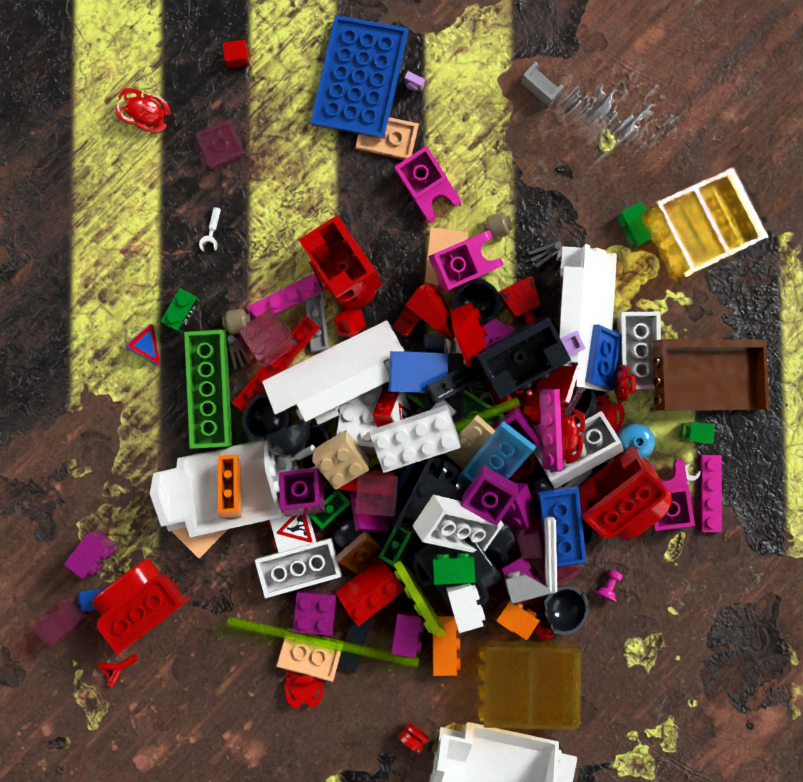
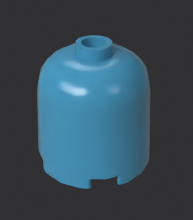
(631, 432)

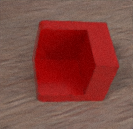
(236, 53)
(349, 322)
(406, 322)

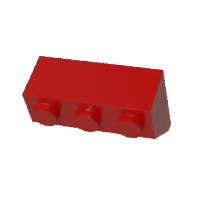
(369, 591)

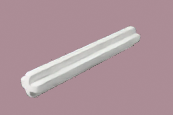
(550, 554)

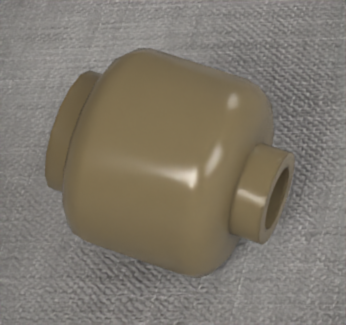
(498, 225)
(235, 321)

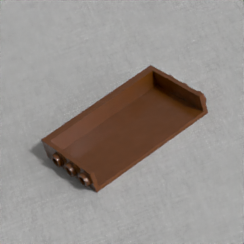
(710, 374)

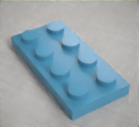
(501, 453)

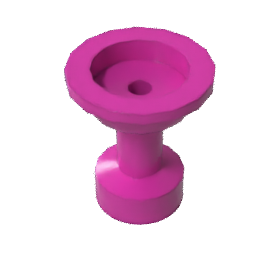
(607, 592)

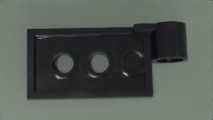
(436, 344)

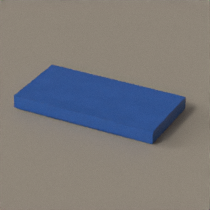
(566, 509)

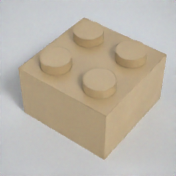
(340, 459)

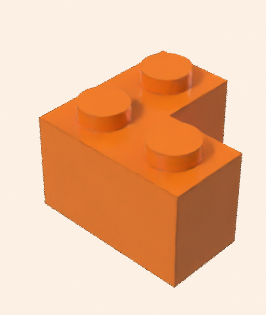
(516, 618)

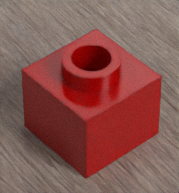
(532, 411)

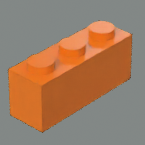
(229, 487)
(445, 648)

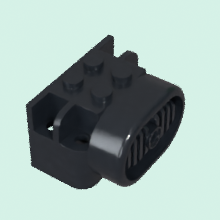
(538, 351)
(427, 478)
(485, 572)

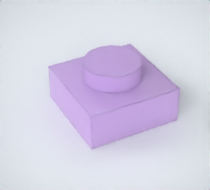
(414, 82)
(573, 343)

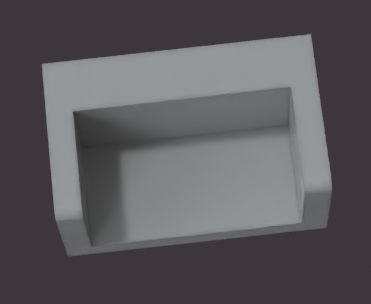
(540, 85)

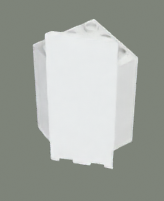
(586, 298)
(335, 374)
(190, 491)
(499, 756)

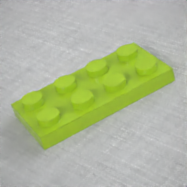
(422, 604)

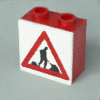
(391, 408)
(292, 532)

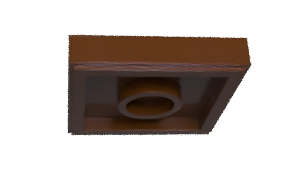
(360, 553)

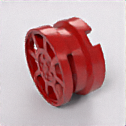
(413, 737)

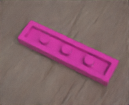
(287, 297)
(551, 429)
(710, 493)

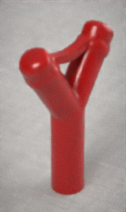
(116, 668)

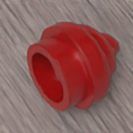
(543, 631)

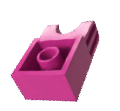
(426, 189)
(469, 260)
(682, 514)

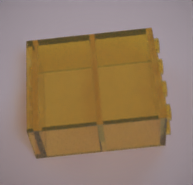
(703, 225)
(529, 685)

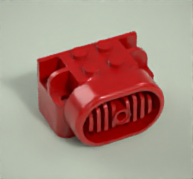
(341, 264)
(624, 497)
(136, 604)

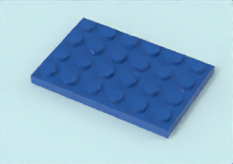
(359, 77)

